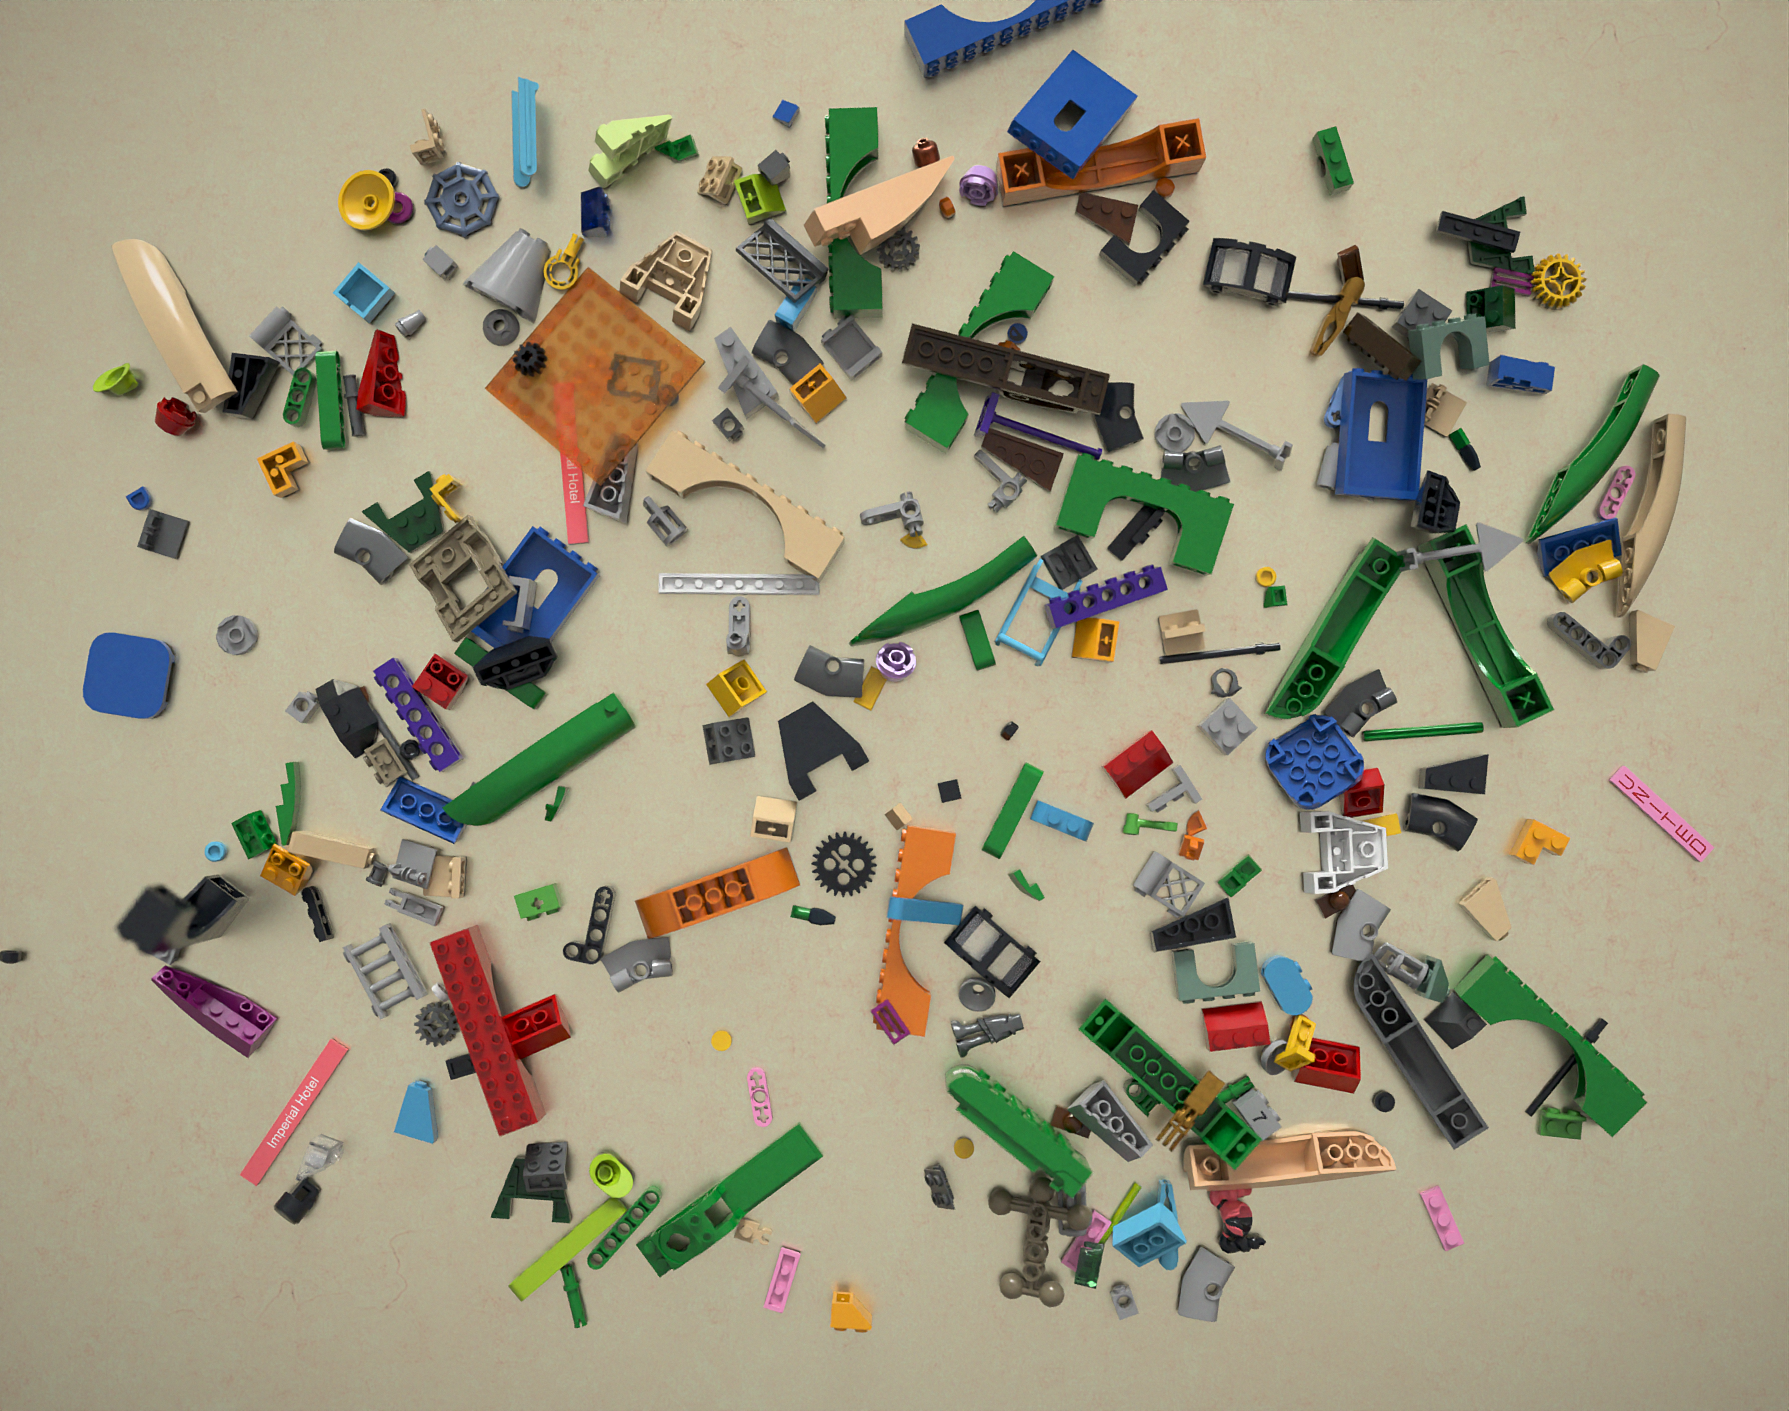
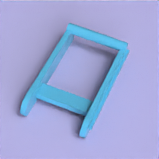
(524, 131)
(1045, 589)

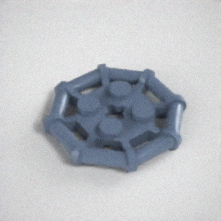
(465, 210)

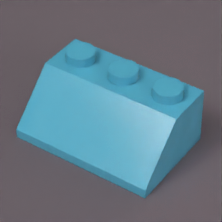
(1148, 1235)

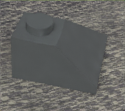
(1455, 1021)

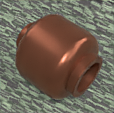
(925, 152)

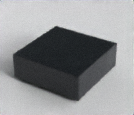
(949, 790)

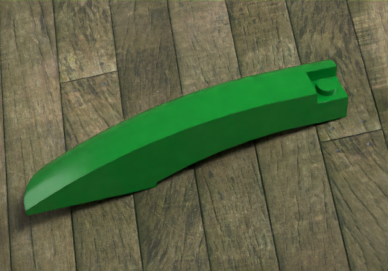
(1586, 471)
(938, 604)
(1337, 631)

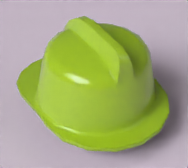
(117, 380)
(610, 1176)

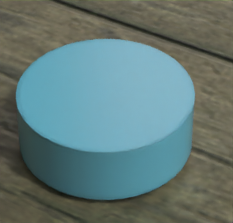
(215, 851)

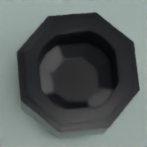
(1008, 730)
(409, 749)
(10, 956)

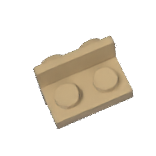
(719, 178)
(1182, 632)

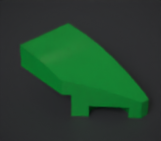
(679, 149)
(552, 810)
(1020, 882)

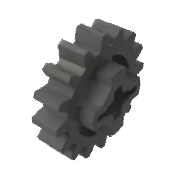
(904, 254)
(436, 1033)

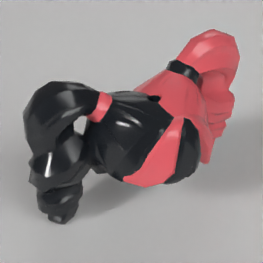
(1236, 1221)

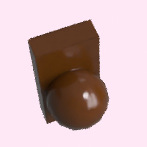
(1350, 263)
(1335, 902)
(1066, 1121)

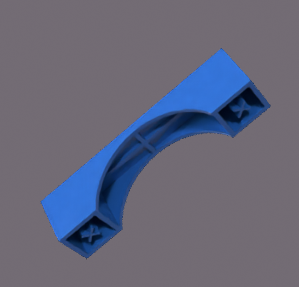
(944, 39)

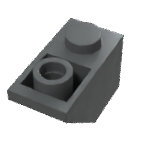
(775, 168)

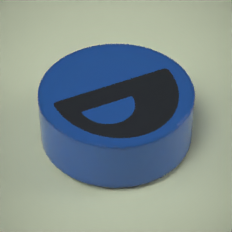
(1017, 333)

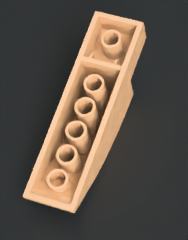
(876, 211)

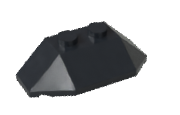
(1435, 505)
(516, 663)
(348, 715)

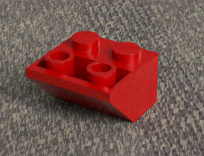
(441, 682)

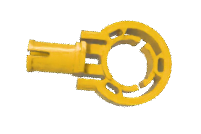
(570, 251)

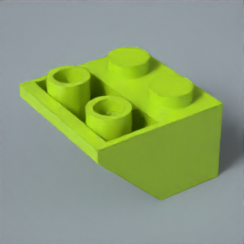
(759, 198)

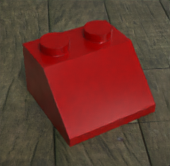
(1365, 796)

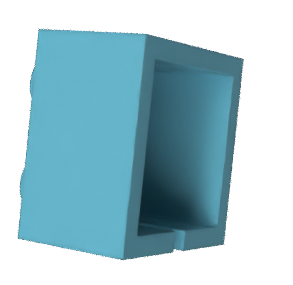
(363, 292)

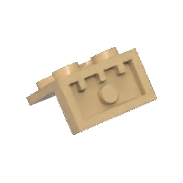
(428, 150)
(447, 877)

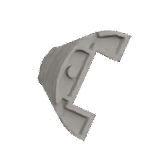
(514, 274)

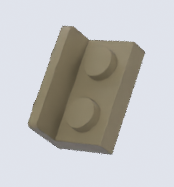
(384, 762)

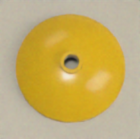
(359, 194)

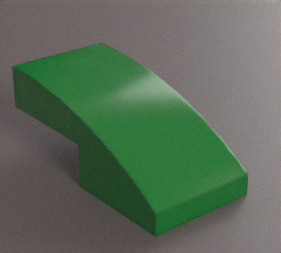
(1239, 875)

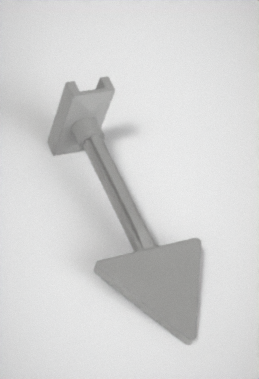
(736, 376)
(1208, 417)
(1492, 545)

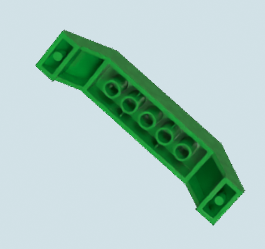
(1168, 1081)

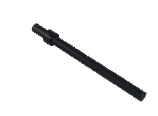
(1382, 303)
(1258, 648)
(1592, 1037)

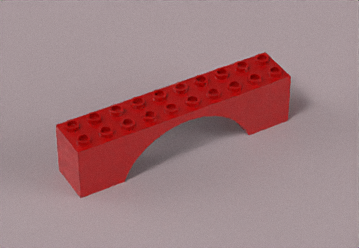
(470, 987)

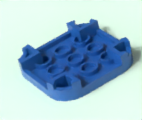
(127, 675)
(1314, 762)

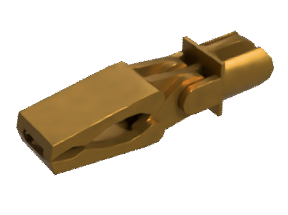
(1349, 295)
(1196, 1101)

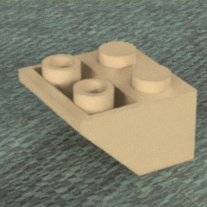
(773, 819)

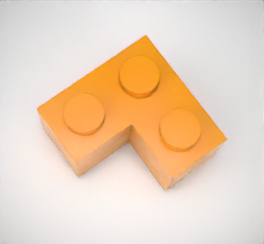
(278, 467)
(1534, 838)

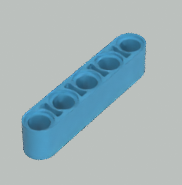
(924, 911)

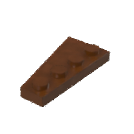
(1028, 458)

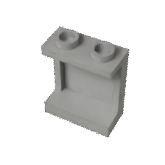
(850, 347)
(524, 606)

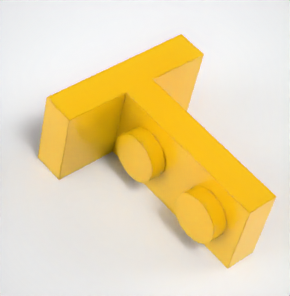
(1298, 1044)

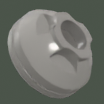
(507, 334)
(976, 1000)
(1268, 1057)

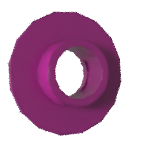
(406, 211)

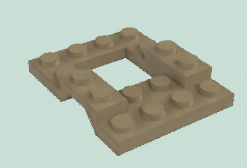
(449, 557)

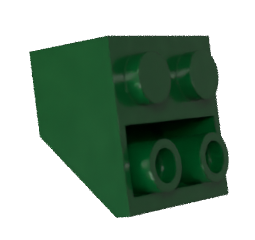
(1494, 304)

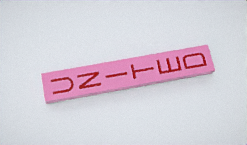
(1661, 814)

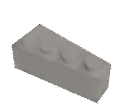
(731, 352)
(614, 494)
(1110, 1121)

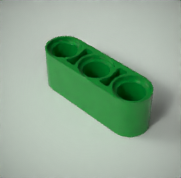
(296, 388)
(977, 640)

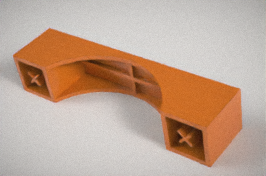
(1157, 154)
(924, 858)

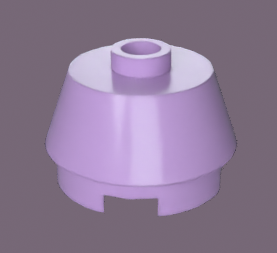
(979, 185)
(895, 661)

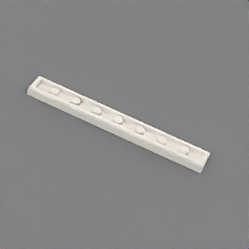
(738, 584)

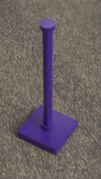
(989, 416)

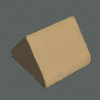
(898, 816)

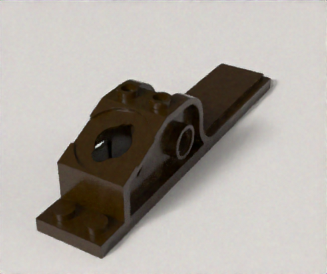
(991, 364)

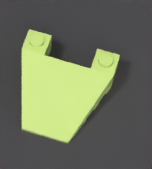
(624, 143)

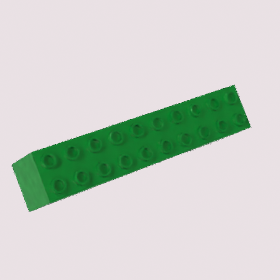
(851, 147)
(1012, 295)
(1506, 677)
(1601, 1087)

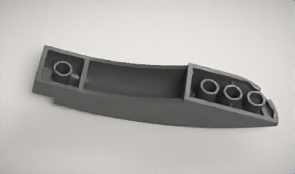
(1415, 1054)

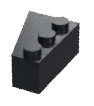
(251, 379)
(1461, 776)

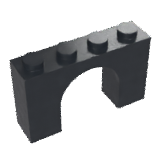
(1135, 265)

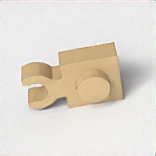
(748, 1231)

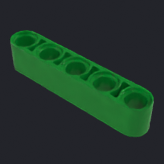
(330, 400)
(473, 653)
(1012, 810)
(617, 1234)

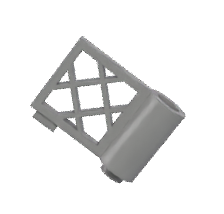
(274, 328)
(1328, 470)
(1153, 877)

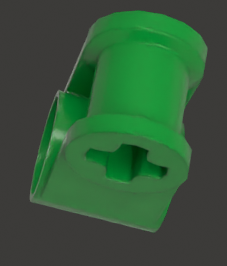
(1142, 1098)

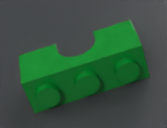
(1329, 147)

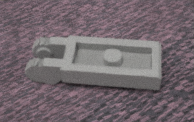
(416, 907)

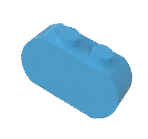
(1062, 821)
(1287, 984)

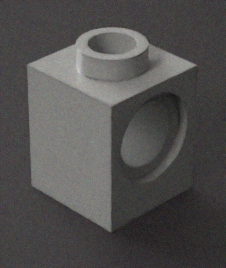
(439, 262)
(294, 708)
(1128, 1309)

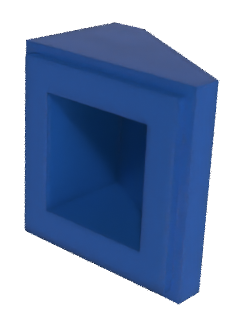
(786, 113)

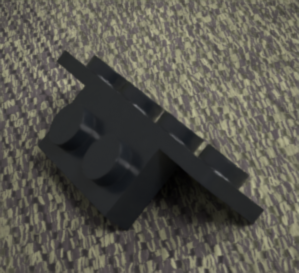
(1136, 531)

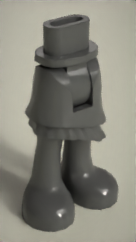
(994, 1029)

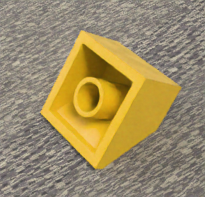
(736, 687)

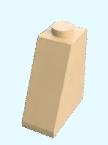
(1648, 640)
(1488, 909)

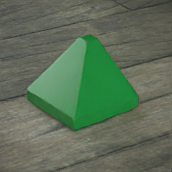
(1275, 597)

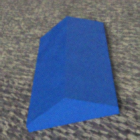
(1558, 547)
(422, 809)

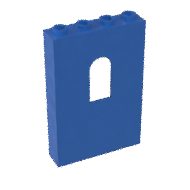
(1092, 91)
(1377, 467)
(527, 561)

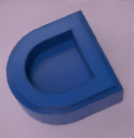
(139, 499)

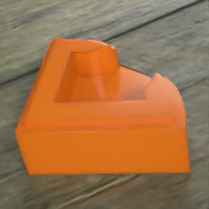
(1195, 824)

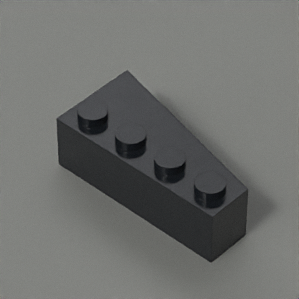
(1201, 927)

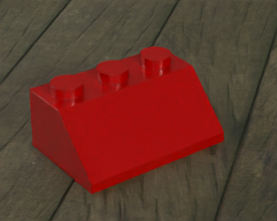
(1138, 764)
(537, 1026)
(1235, 1026)
(1334, 1066)

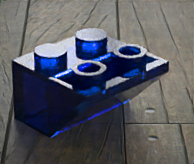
(595, 213)

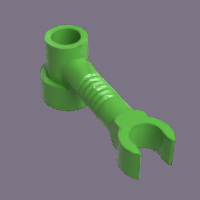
(1133, 825)

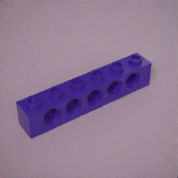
(1154, 584)
(450, 754)

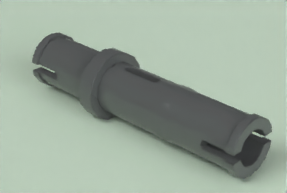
(351, 396)

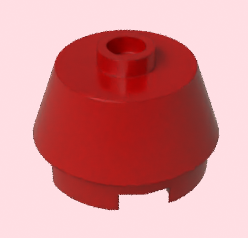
(174, 416)

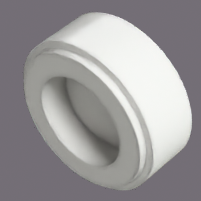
(441, 992)

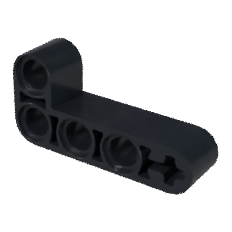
(594, 923)

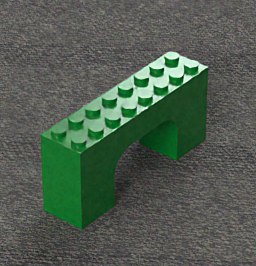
(1198, 517)

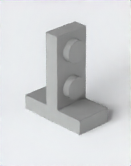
(1176, 792)

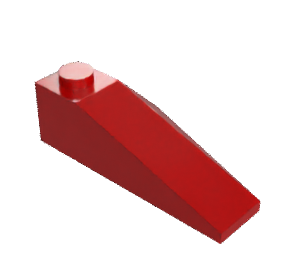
(380, 385)

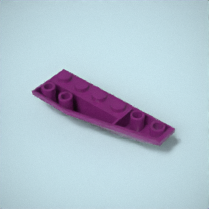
(216, 1009)

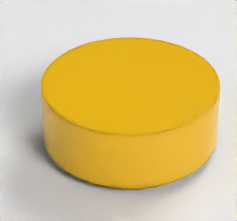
(1265, 577)
(721, 1040)
(963, 1147)

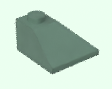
(1435, 982)

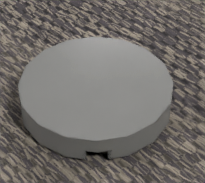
(1174, 433)
(237, 635)

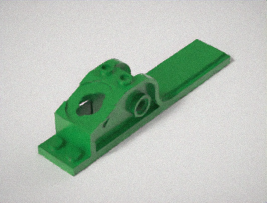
(741, 1193)

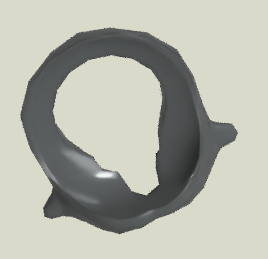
(1217, 688)

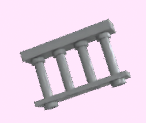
(405, 971)

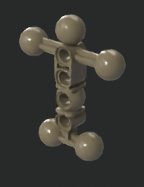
(1078, 1217)

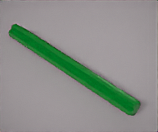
(1423, 731)

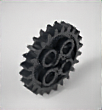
(830, 876)

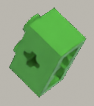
(526, 900)

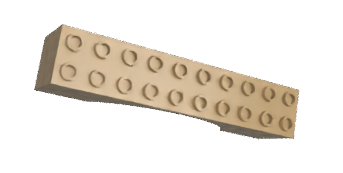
(688, 468)

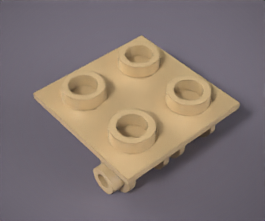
(1442, 409)

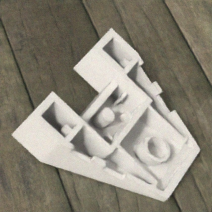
(1348, 850)

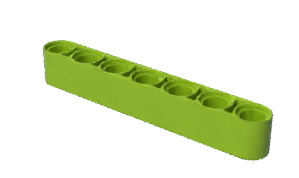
(567, 1248)

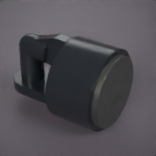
(291, 1208)

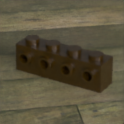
(1381, 346)

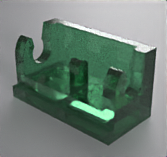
(1089, 1264)

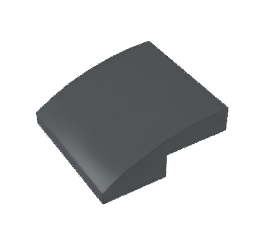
(1069, 562)

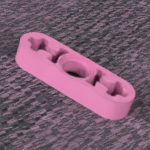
(1617, 477)
(767, 1111)

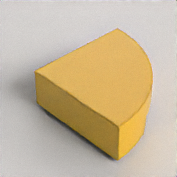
(913, 542)

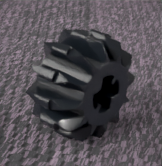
(534, 364)

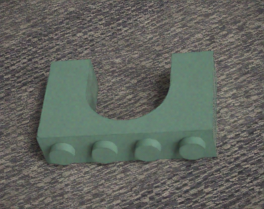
(1471, 340)
(1242, 981)

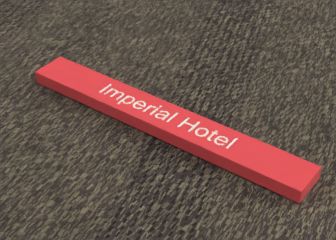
(574, 499)
(294, 1112)

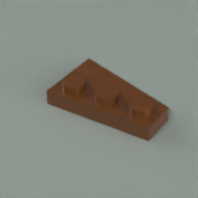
(1110, 214)

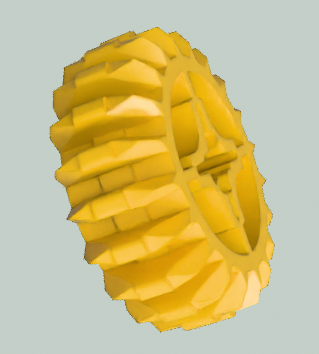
(1556, 296)

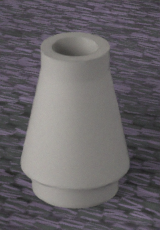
(409, 323)

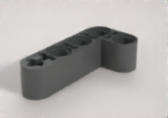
(1584, 637)

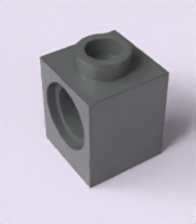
(724, 417)

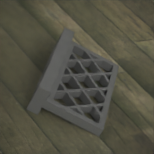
(793, 252)

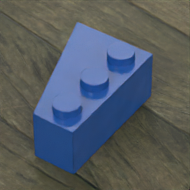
(1520, 375)

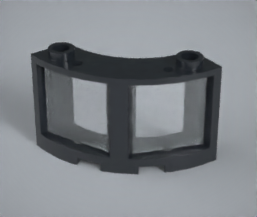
(1249, 270)
(993, 950)

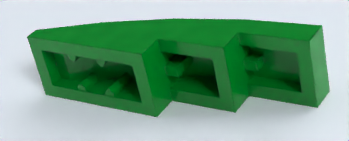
(289, 812)

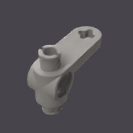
(1000, 498)
(897, 510)
(739, 628)

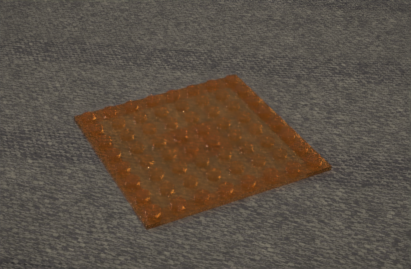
(603, 377)

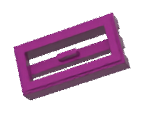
(1528, 277)
(881, 1007)

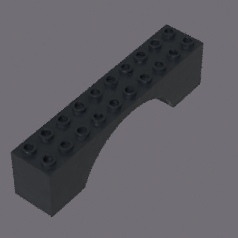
(166, 922)

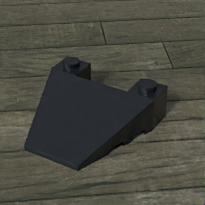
(812, 740)

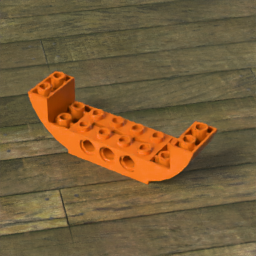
(717, 893)

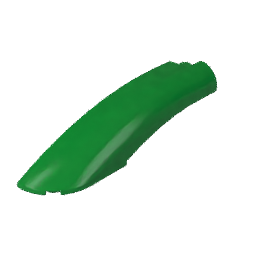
(541, 763)

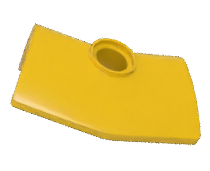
(1572, 573)

